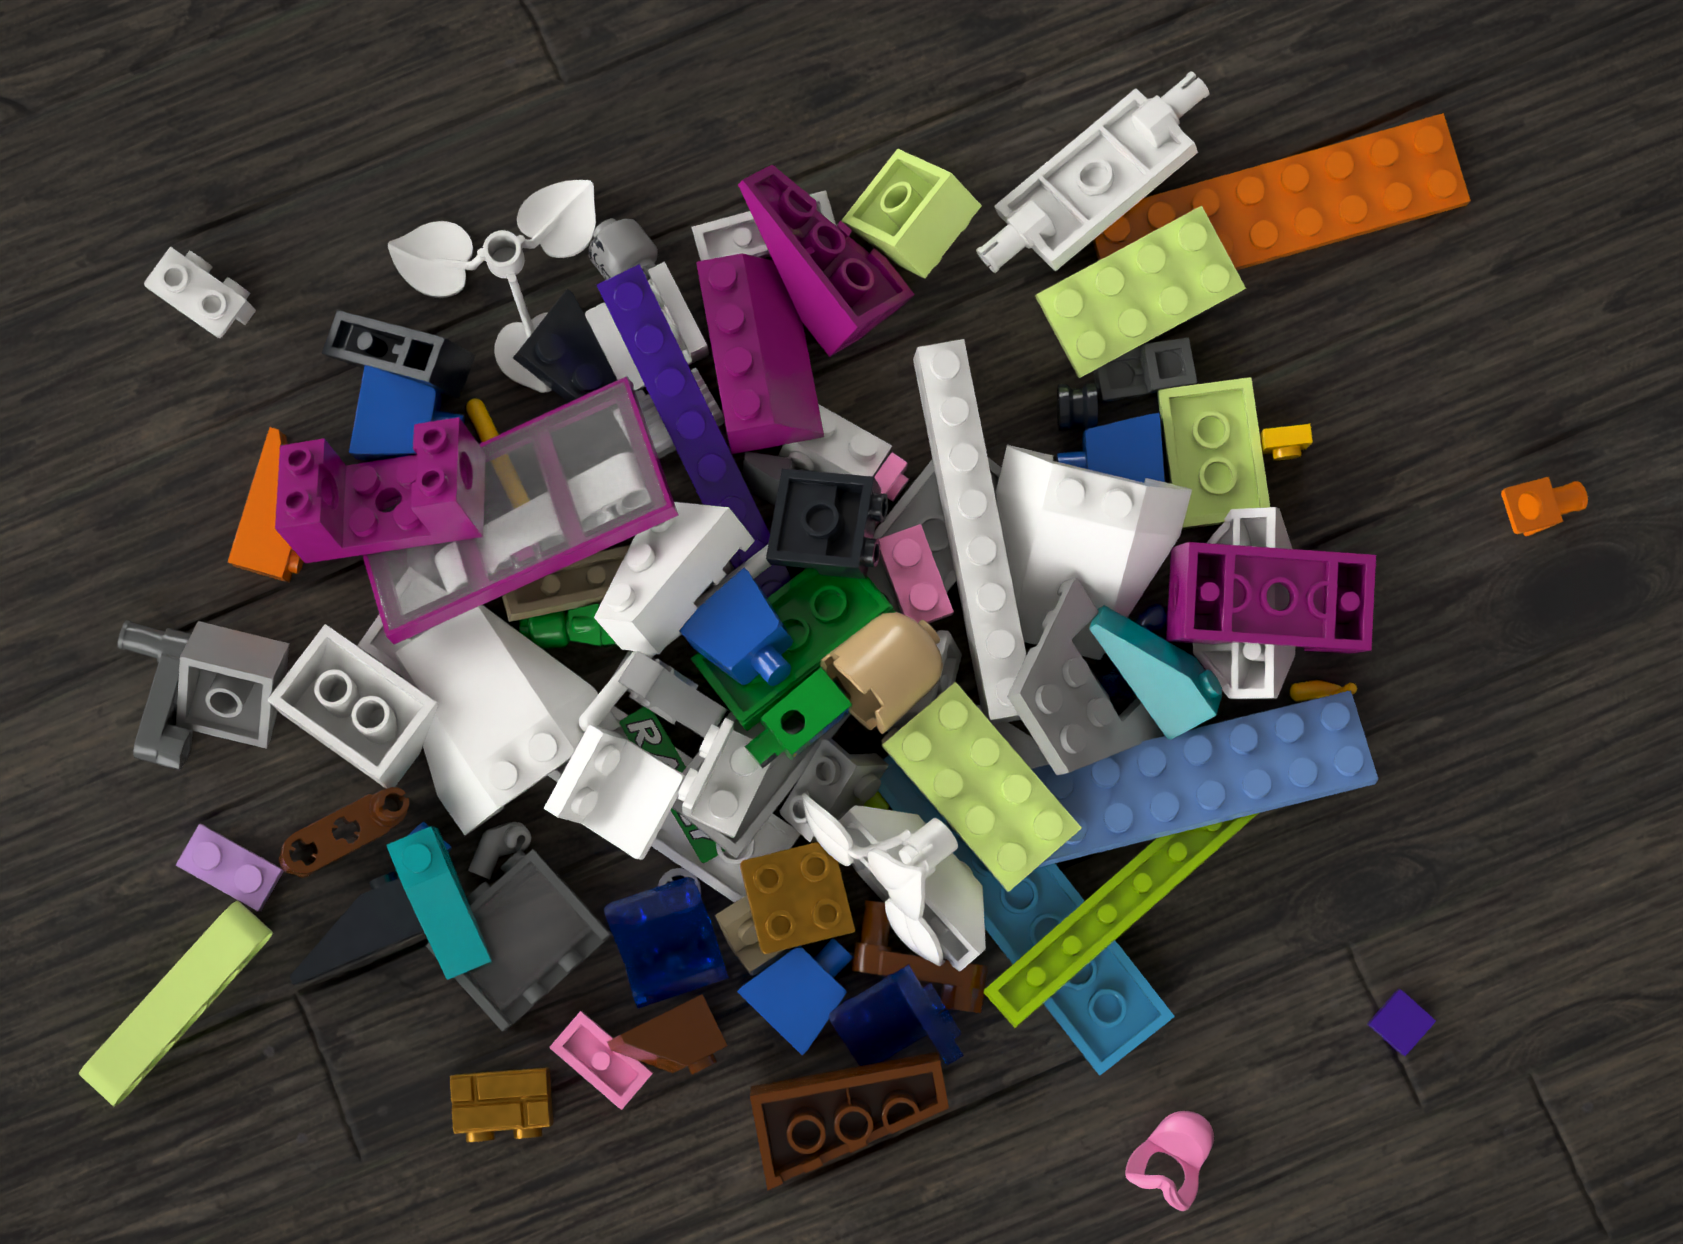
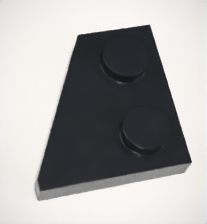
(566, 352)

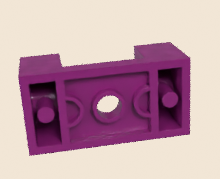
(337, 508)
(1223, 589)

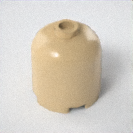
(886, 668)

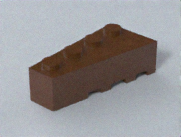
(840, 1111)

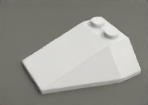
(1082, 526)
(501, 713)

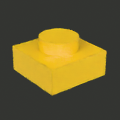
(1286, 441)

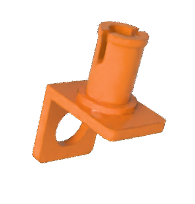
(1538, 506)

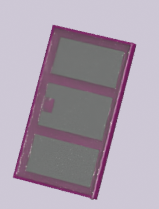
(549, 500)

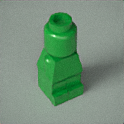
(561, 627)

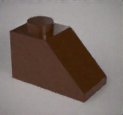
(674, 1039)

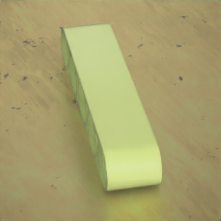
(175, 1003)

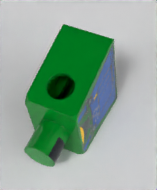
(818, 707)

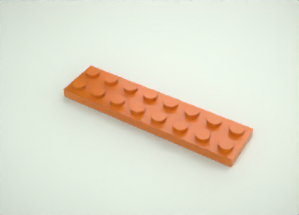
(1312, 195)

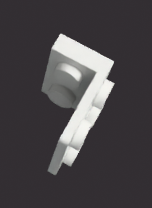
(676, 313)
(725, 783)
(616, 790)

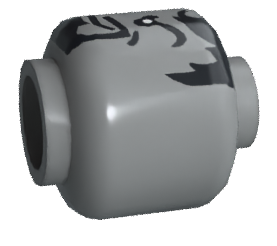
(620, 247)

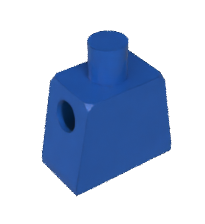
(388, 412)
(1122, 449)
(740, 632)
(799, 992)

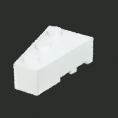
(667, 574)

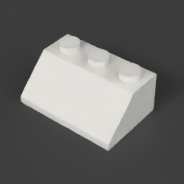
(356, 707)

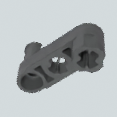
(157, 736)

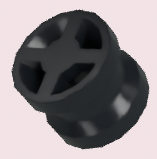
(1077, 406)

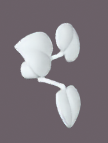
(439, 253)
(901, 879)

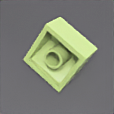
(912, 212)

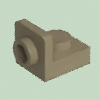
(741, 936)

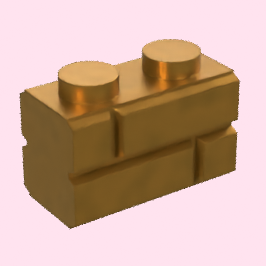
(501, 1102)

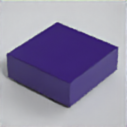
(1401, 1022)

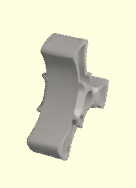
(669, 694)

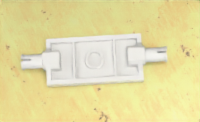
(1096, 177)

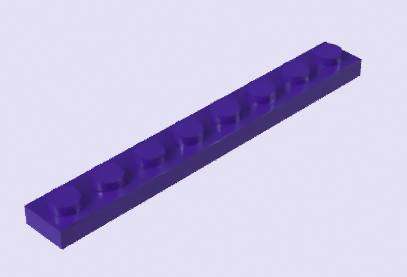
(685, 411)

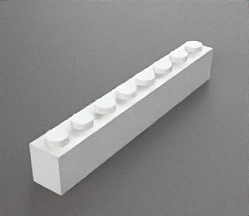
(972, 524)

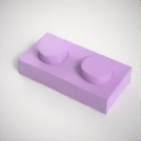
(230, 867)

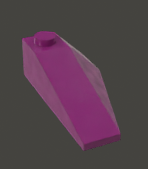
(828, 275)

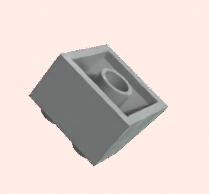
(228, 683)

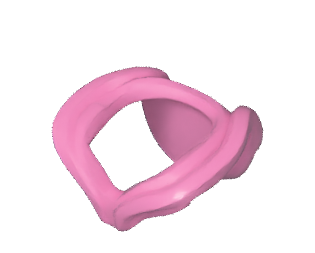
(1185, 1138)

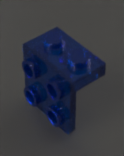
(666, 941)
(894, 1017)

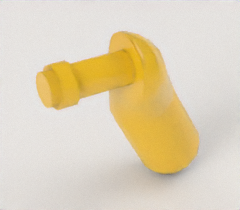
(1317, 689)

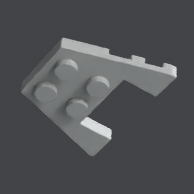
(1063, 699)

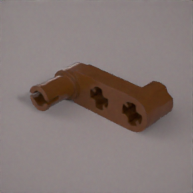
(365, 813)
(872, 955)

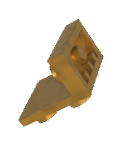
(796, 897)

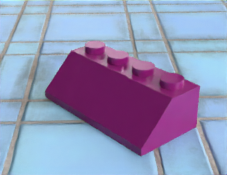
(758, 354)

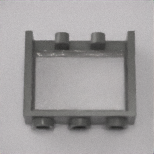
(533, 934)

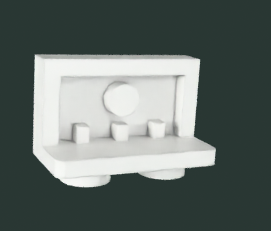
(197, 294)
(841, 450)

